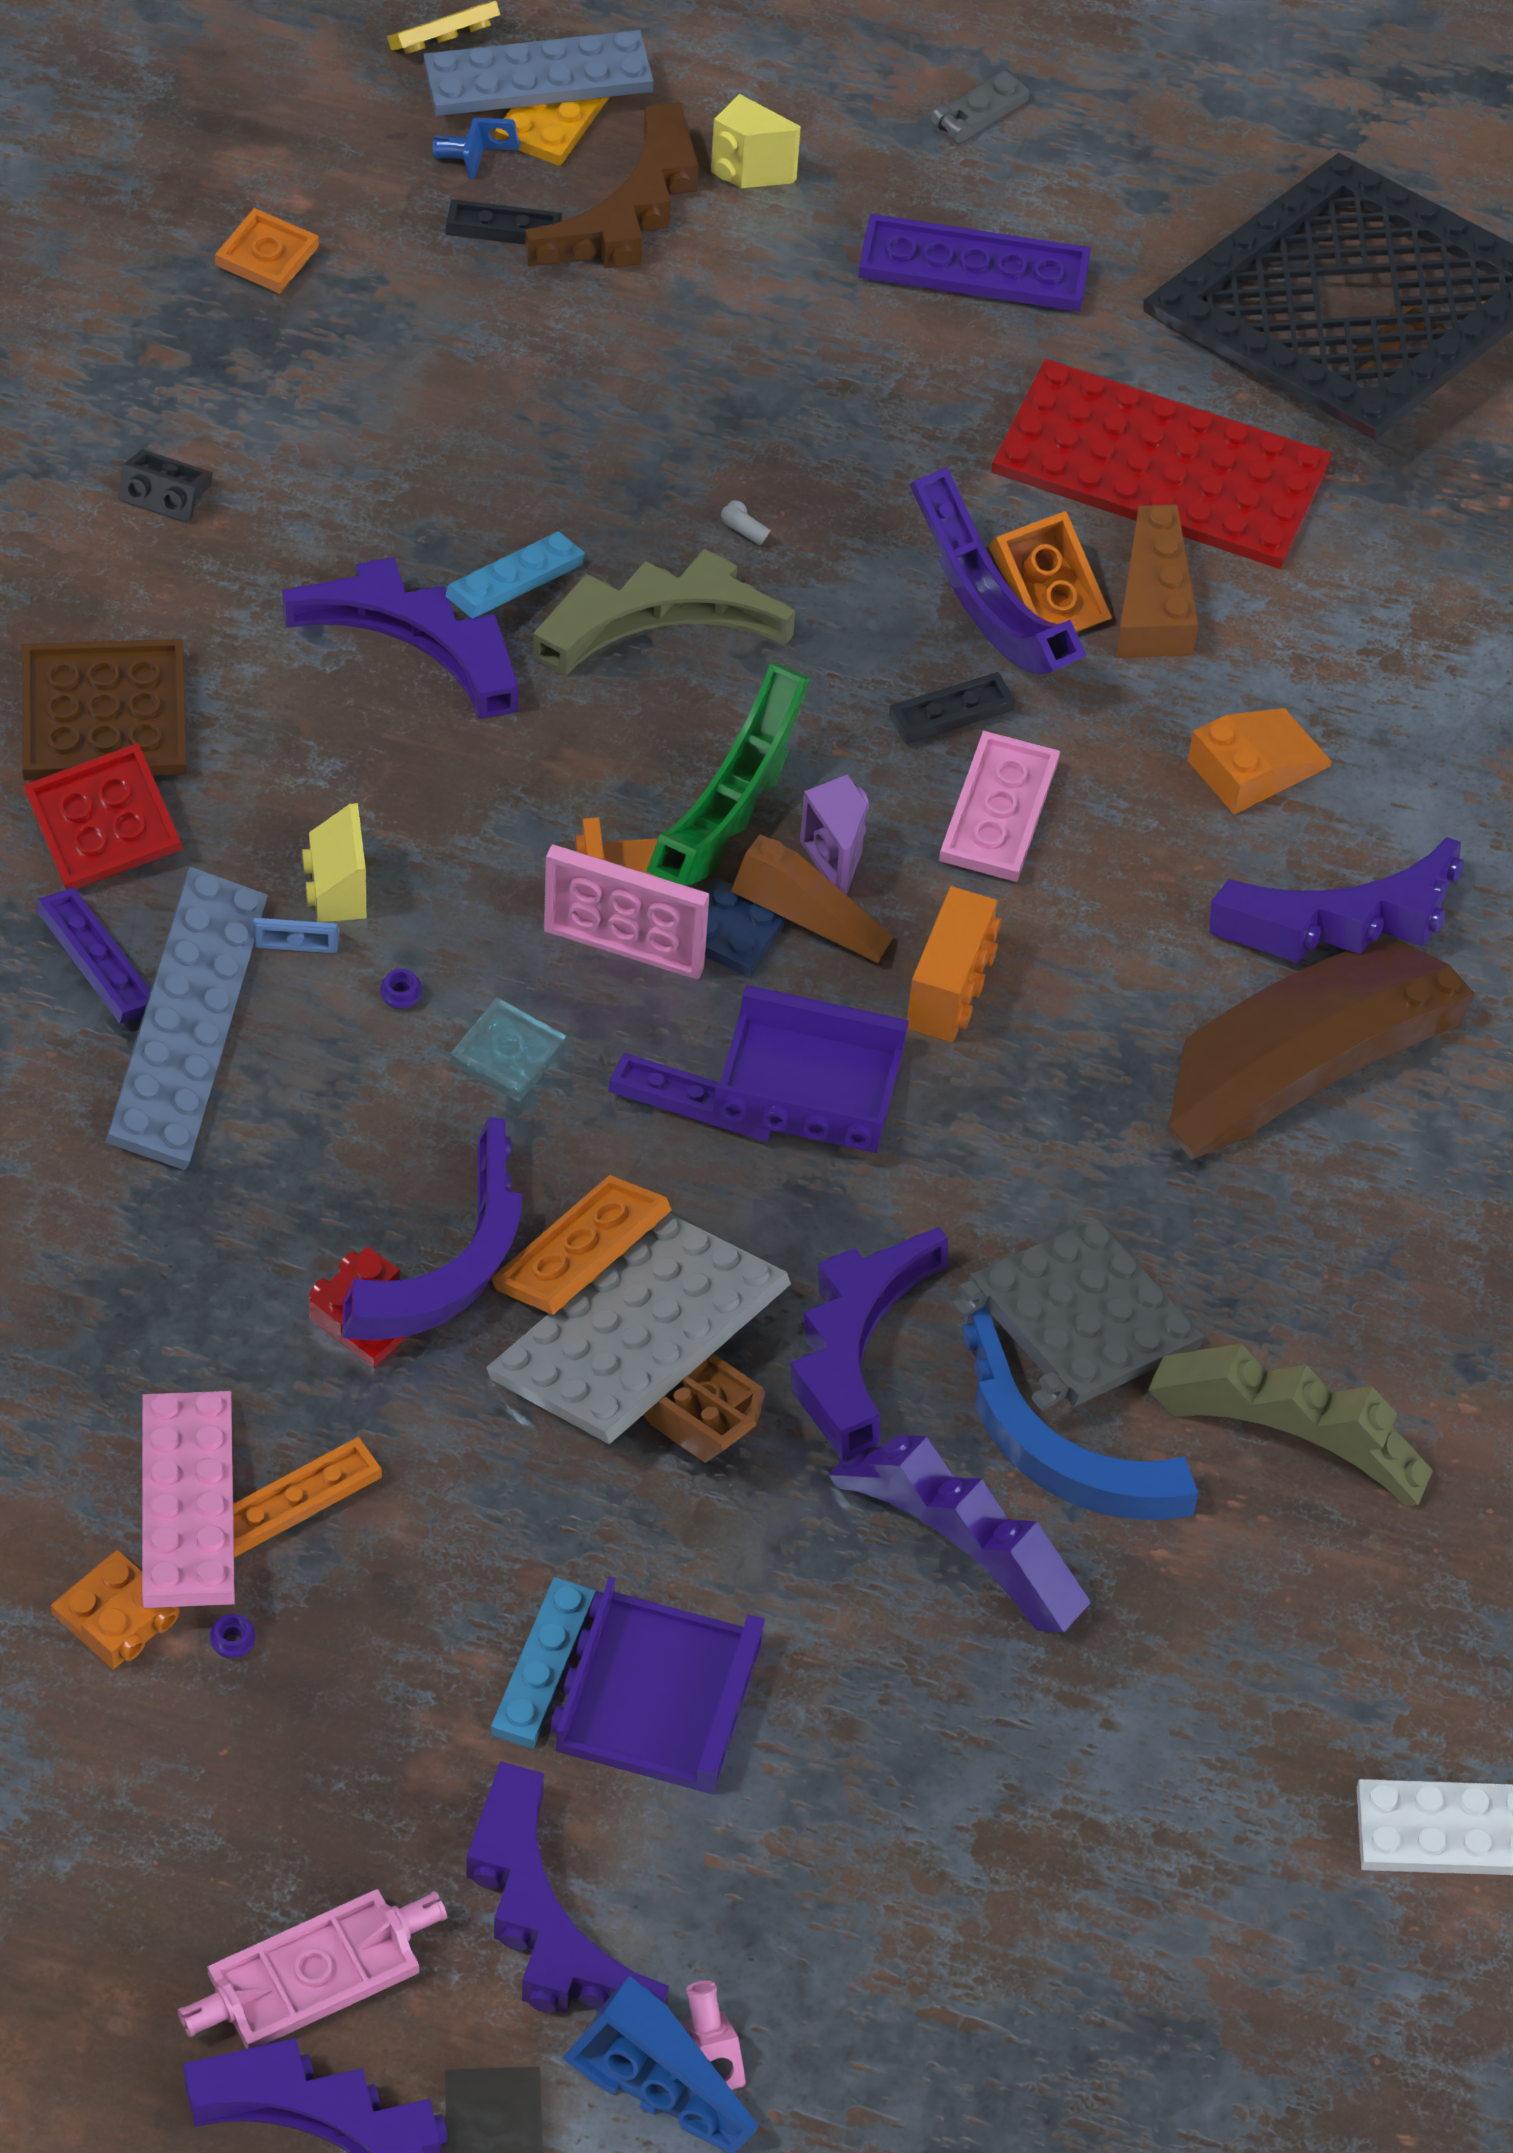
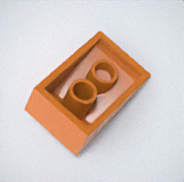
(1050, 572)
(1254, 756)

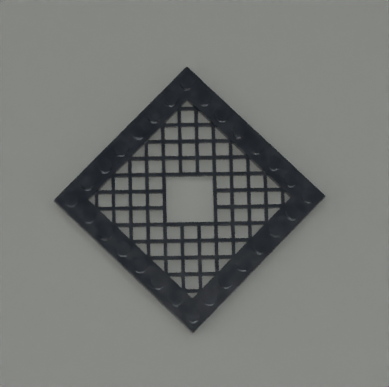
(1367, 410)

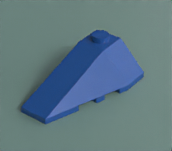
(650, 2055)

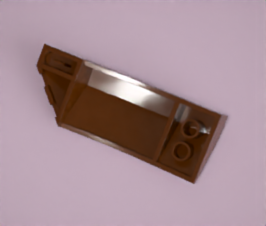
(1308, 1036)

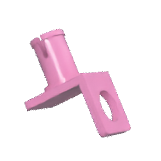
(713, 2030)

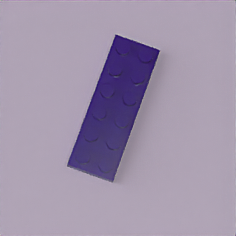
(974, 262)

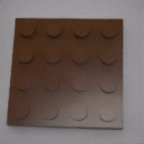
(100, 699)

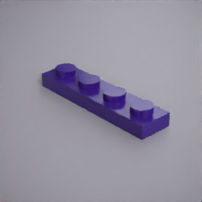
(95, 954)
(673, 1092)

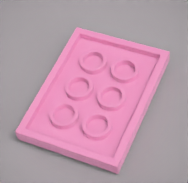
(625, 912)

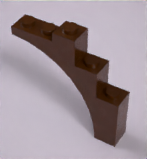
(639, 205)

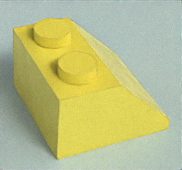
(754, 145)
(337, 868)

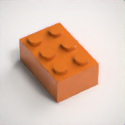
(953, 964)

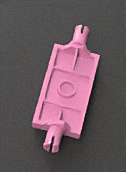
(313, 1968)

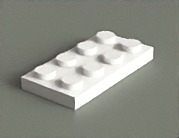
(1435, 1827)

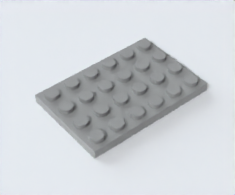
(638, 1328)

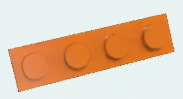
(302, 1494)

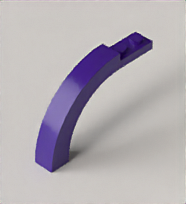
(986, 597)
(417, 1304)

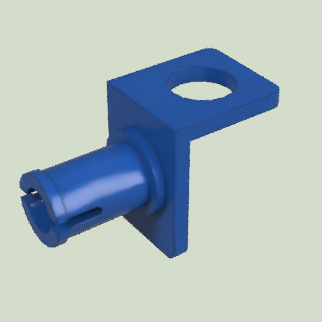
(472, 146)

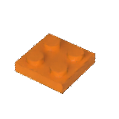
(267, 250)

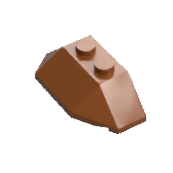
(708, 1409)

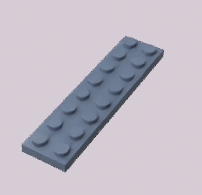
(186, 1019)

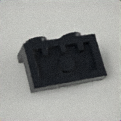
(163, 484)

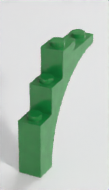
(698, 840)

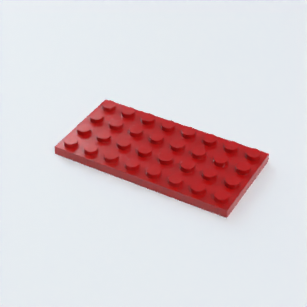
(1139, 449)

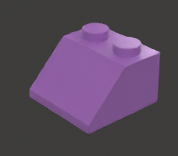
(835, 828)

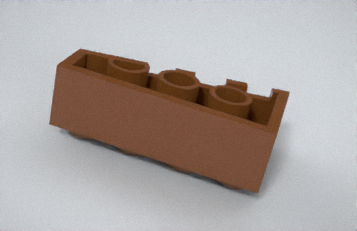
(1158, 597)

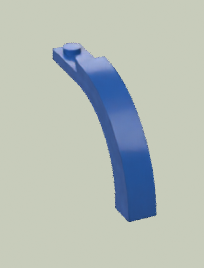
(1068, 1471)

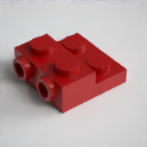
(327, 1301)

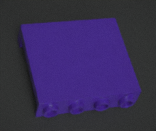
(811, 1069)
(657, 1690)

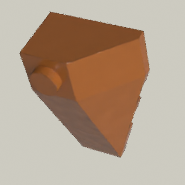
(799, 892)

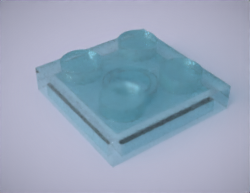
(508, 1049)

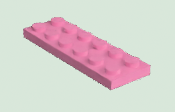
(187, 1499)

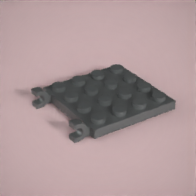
(1080, 1313)

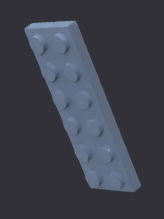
(538, 72)

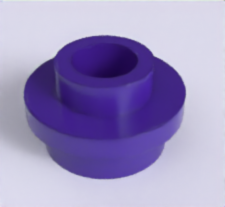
(401, 980)
(232, 1625)

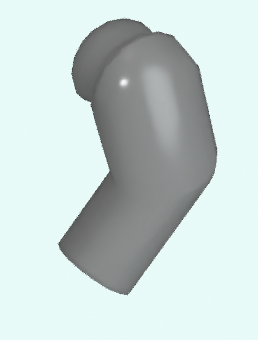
(736, 518)

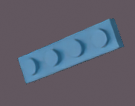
(515, 574)
(543, 1663)

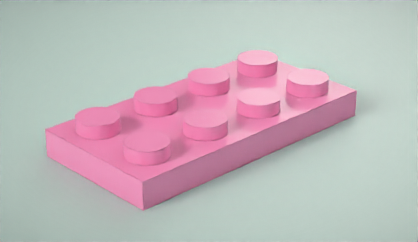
(999, 806)

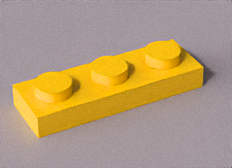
(444, 27)

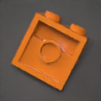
(109, 1611)

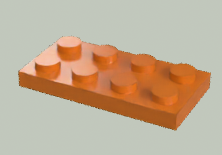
(581, 1244)

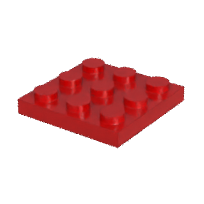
(102, 817)

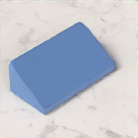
(296, 935)

